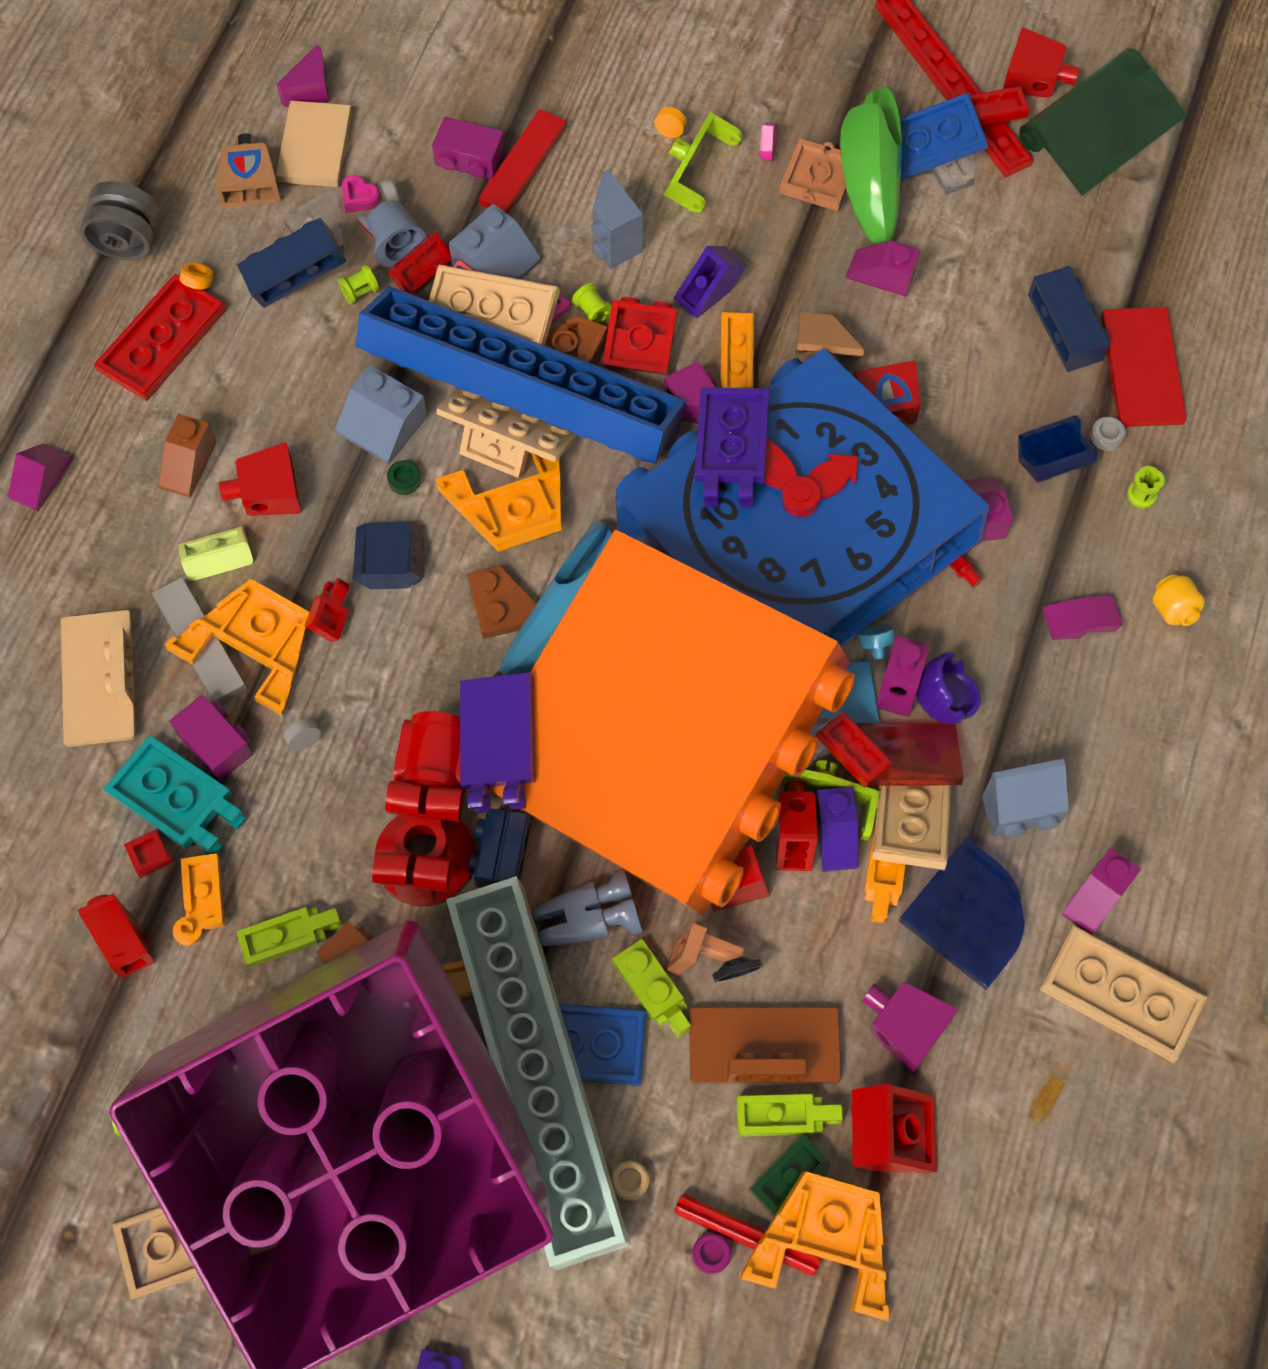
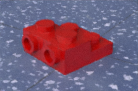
(640, 336)

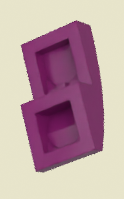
(1082, 615)

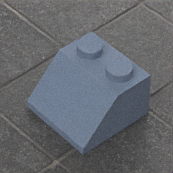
(616, 223)
(495, 246)
(380, 414)
(1027, 798)

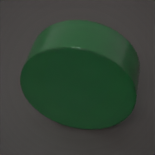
(404, 477)

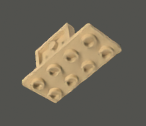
(501, 434)
(97, 678)

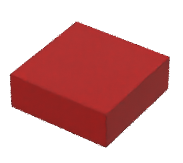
(148, 853)

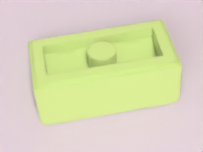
(215, 554)

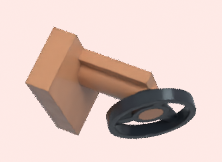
(696, 941)

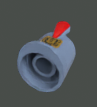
(393, 232)

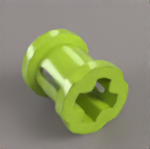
(358, 284)
(591, 303)
(1149, 486)

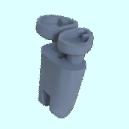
(583, 912)

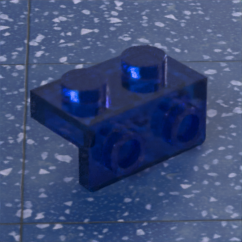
(1055, 449)

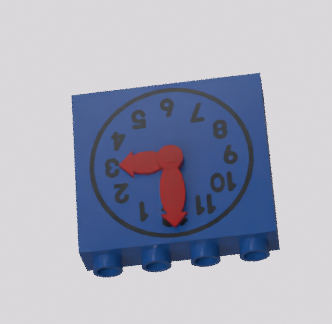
(845, 515)

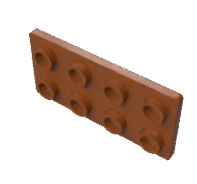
(764, 1045)

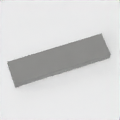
(213, 663)

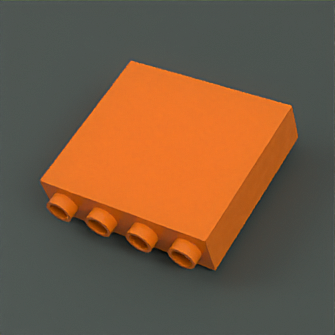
(674, 720)

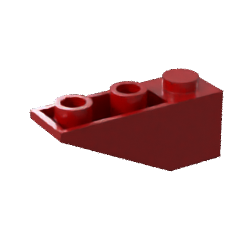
(116, 934)

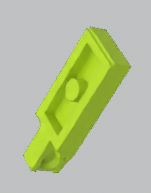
(286, 934)
(652, 987)
(784, 1115)

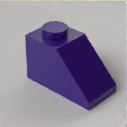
(709, 280)
(837, 829)

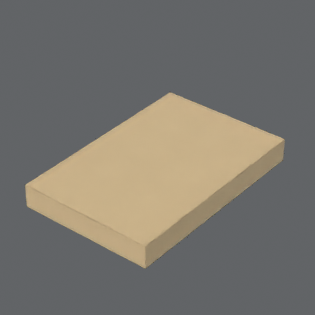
(314, 144)
(912, 825)

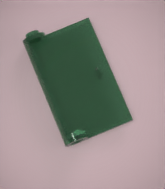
(1091, 120)

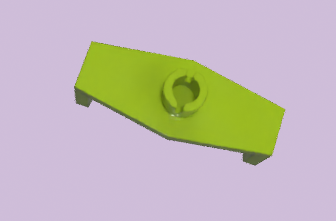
(684, 151)
(825, 778)

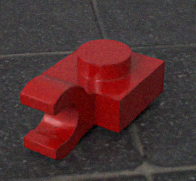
(327, 613)

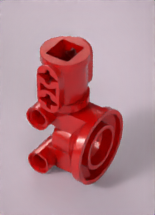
(427, 802)

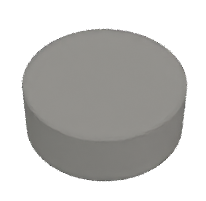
(388, 190)
(1107, 433)
(301, 734)

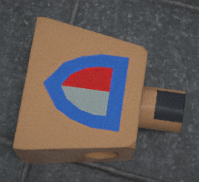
(246, 174)

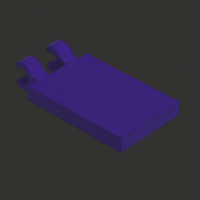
(731, 441)
(497, 738)

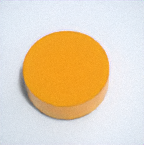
(670, 122)
(196, 275)

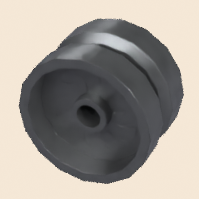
(119, 220)

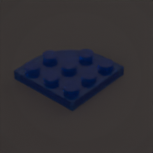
(970, 914)

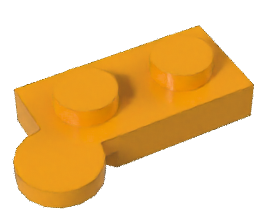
(201, 898)

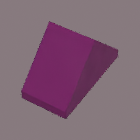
(305, 80)
(36, 474)

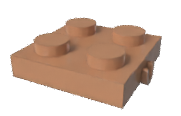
(815, 175)

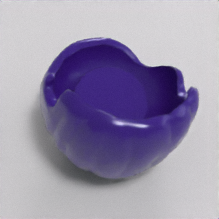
(948, 691)

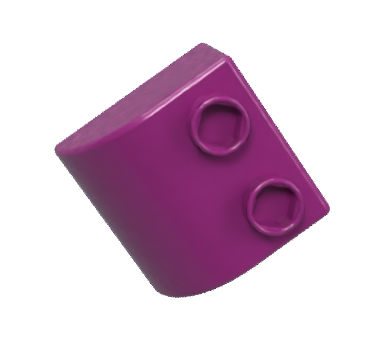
(351, 1132)

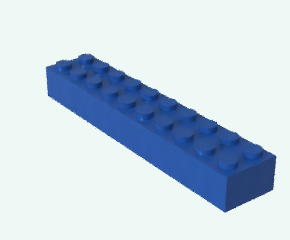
(520, 374)

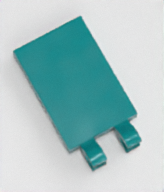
(173, 796)

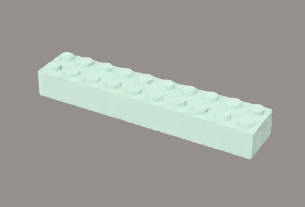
(538, 1067)

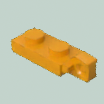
(883, 885)

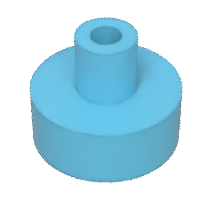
(877, 639)

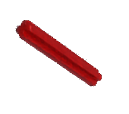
(739, 1231)

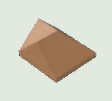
(826, 332)

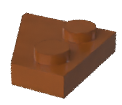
(498, 601)

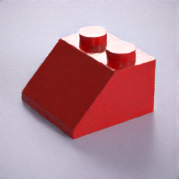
(893, 1130)

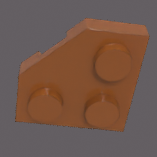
(578, 338)

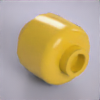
(1178, 600)

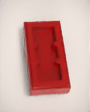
(1000, 105)
(420, 264)
(854, 749)

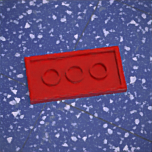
(160, 337)
(1143, 367)

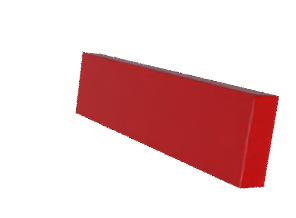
(523, 161)

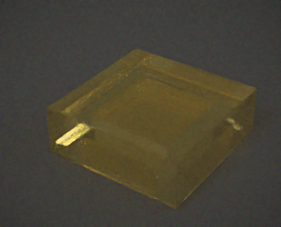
(1046, 1100)

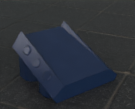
(388, 555)

